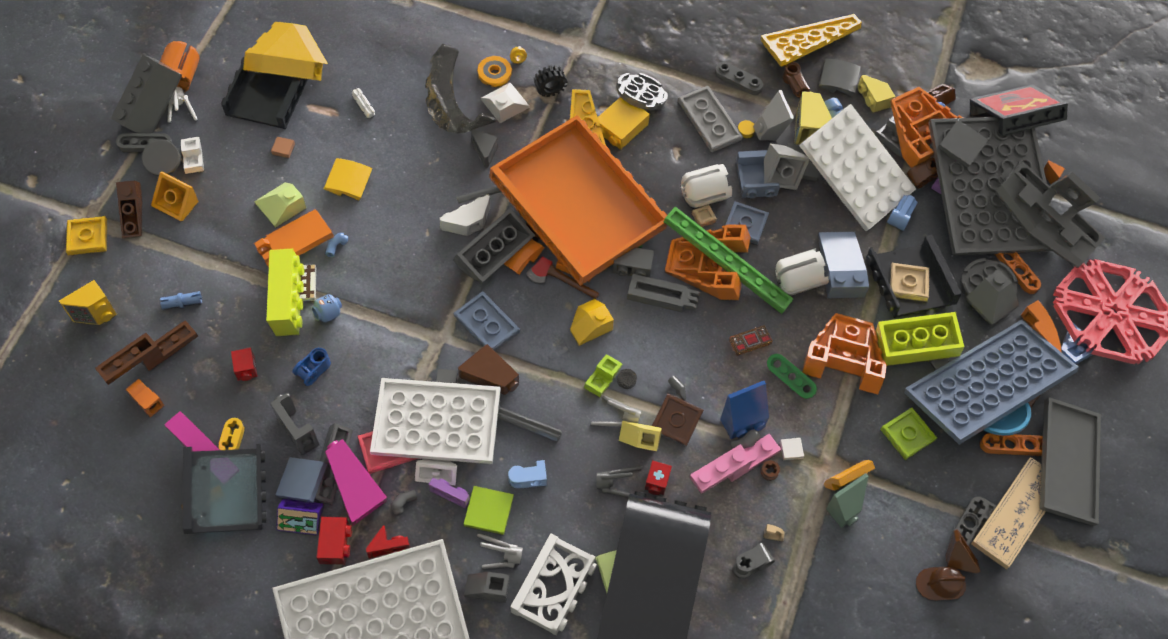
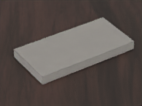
(710, 118)

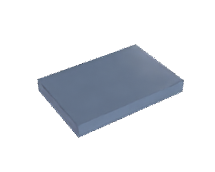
(486, 322)

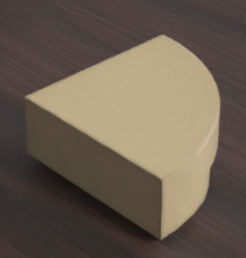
(773, 533)

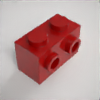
(333, 540)

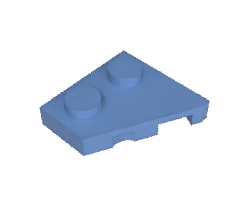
(1073, 351)

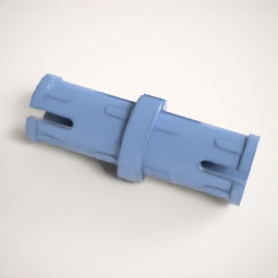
(181, 300)

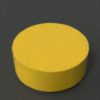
(746, 128)

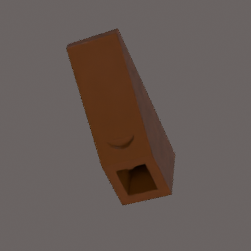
(130, 208)

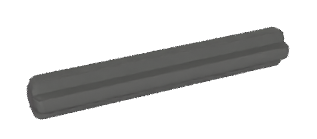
(529, 424)

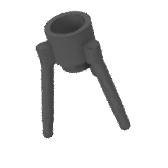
(605, 479)

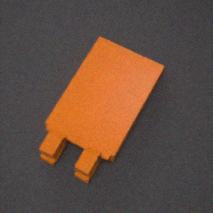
(299, 234)

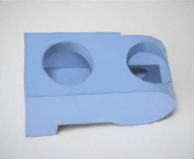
(528, 476)

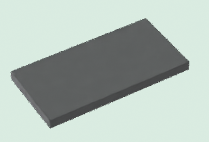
(1070, 462)

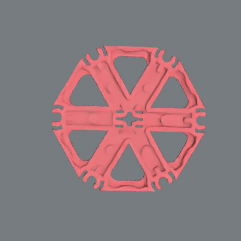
(1100, 305)

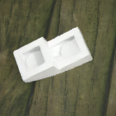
(192, 155)

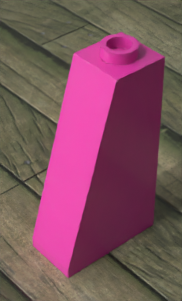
(355, 485)

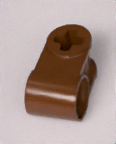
(923, 173)

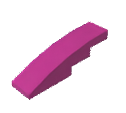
(189, 434)

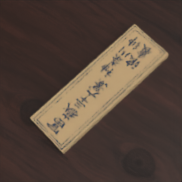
(1013, 517)

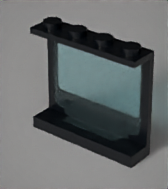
(223, 490)

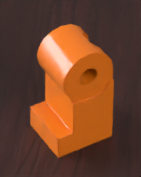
(144, 397)

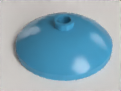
(1012, 423)

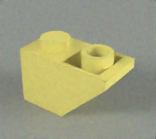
(876, 93)
(640, 435)

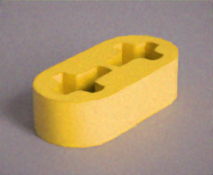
(227, 435)

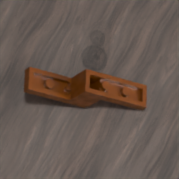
(146, 351)

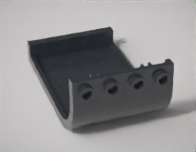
(655, 570)

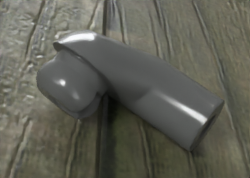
(678, 386)
(748, 439)
(401, 499)

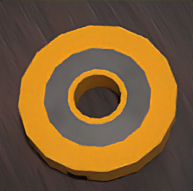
(494, 63)

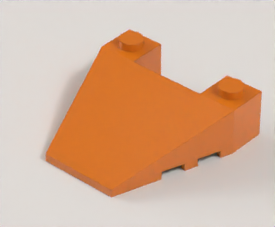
(911, 119)
(700, 271)
(848, 347)

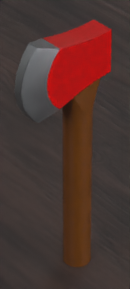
(545, 267)

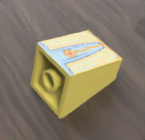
(810, 116)

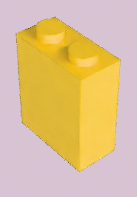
(622, 122)

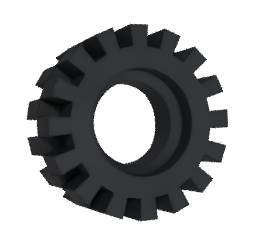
(550, 81)

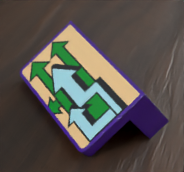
(299, 516)

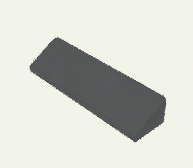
(328, 486)

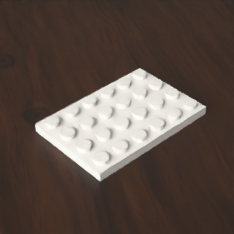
(857, 167)
(436, 421)

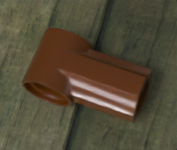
(795, 79)

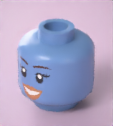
(326, 308)

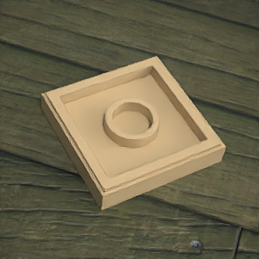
(909, 281)

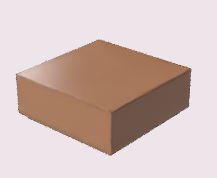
(283, 147)

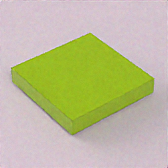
(908, 433)
(488, 510)

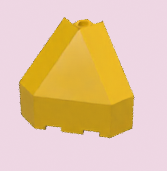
(286, 51)

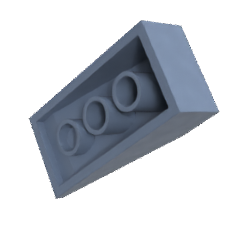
(843, 265)

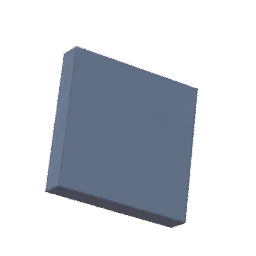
(749, 216)
(301, 479)

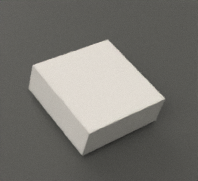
(791, 449)

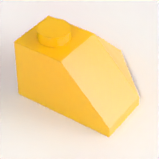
(591, 321)

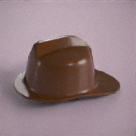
(941, 583)

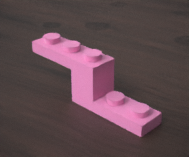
(734, 463)

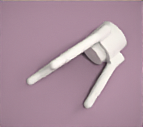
(177, 99)

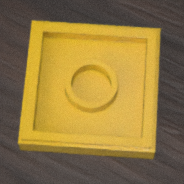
(86, 235)

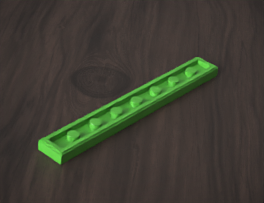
(728, 259)

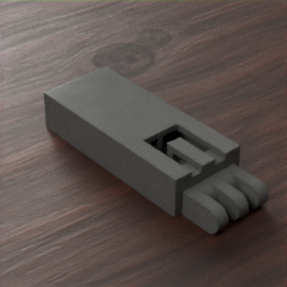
(655, 291)

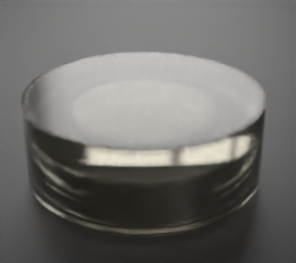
(626, 378)

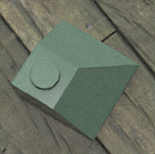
(848, 502)

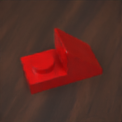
(382, 546)

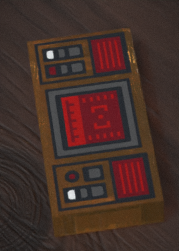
(750, 340)

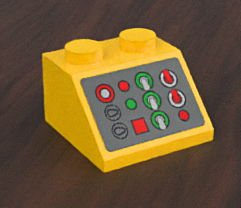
(88, 305)

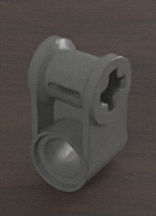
(755, 559)

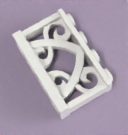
(527, 597)

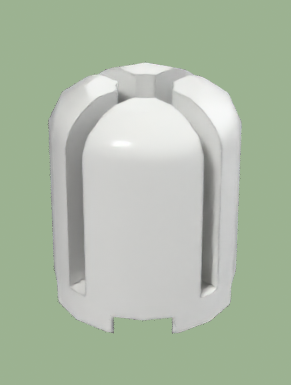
(706, 186)
(801, 272)

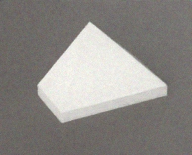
(428, 469)

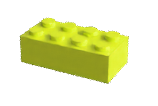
(284, 292)
(920, 338)

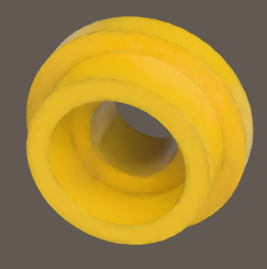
(520, 52)

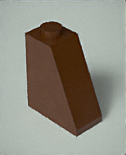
(489, 369)

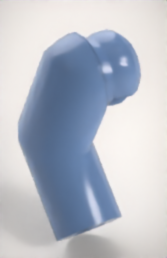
(333, 242)

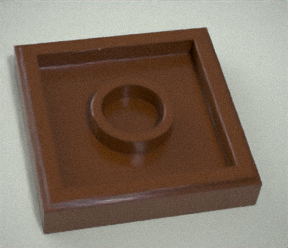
(677, 419)

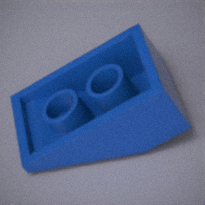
(746, 410)

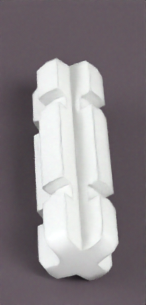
(363, 103)

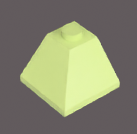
(281, 203)

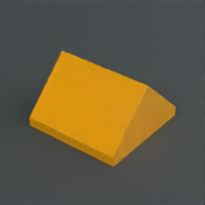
(173, 197)

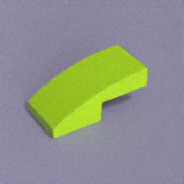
(603, 375)

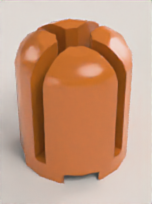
(183, 64)

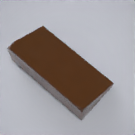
(943, 94)

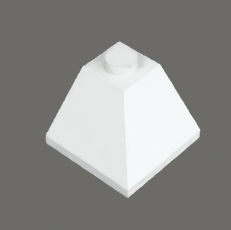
(505, 102)

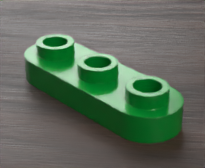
(788, 368)

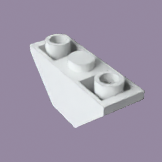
(467, 218)

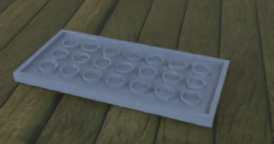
(990, 381)

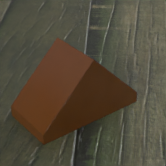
(960, 555)

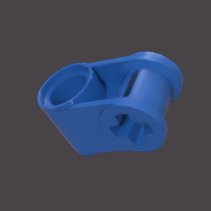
(309, 368)

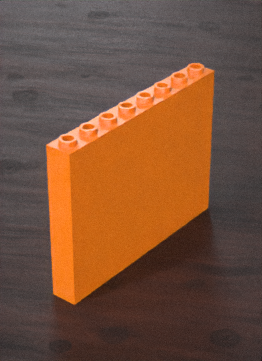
(578, 199)

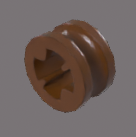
(773, 475)

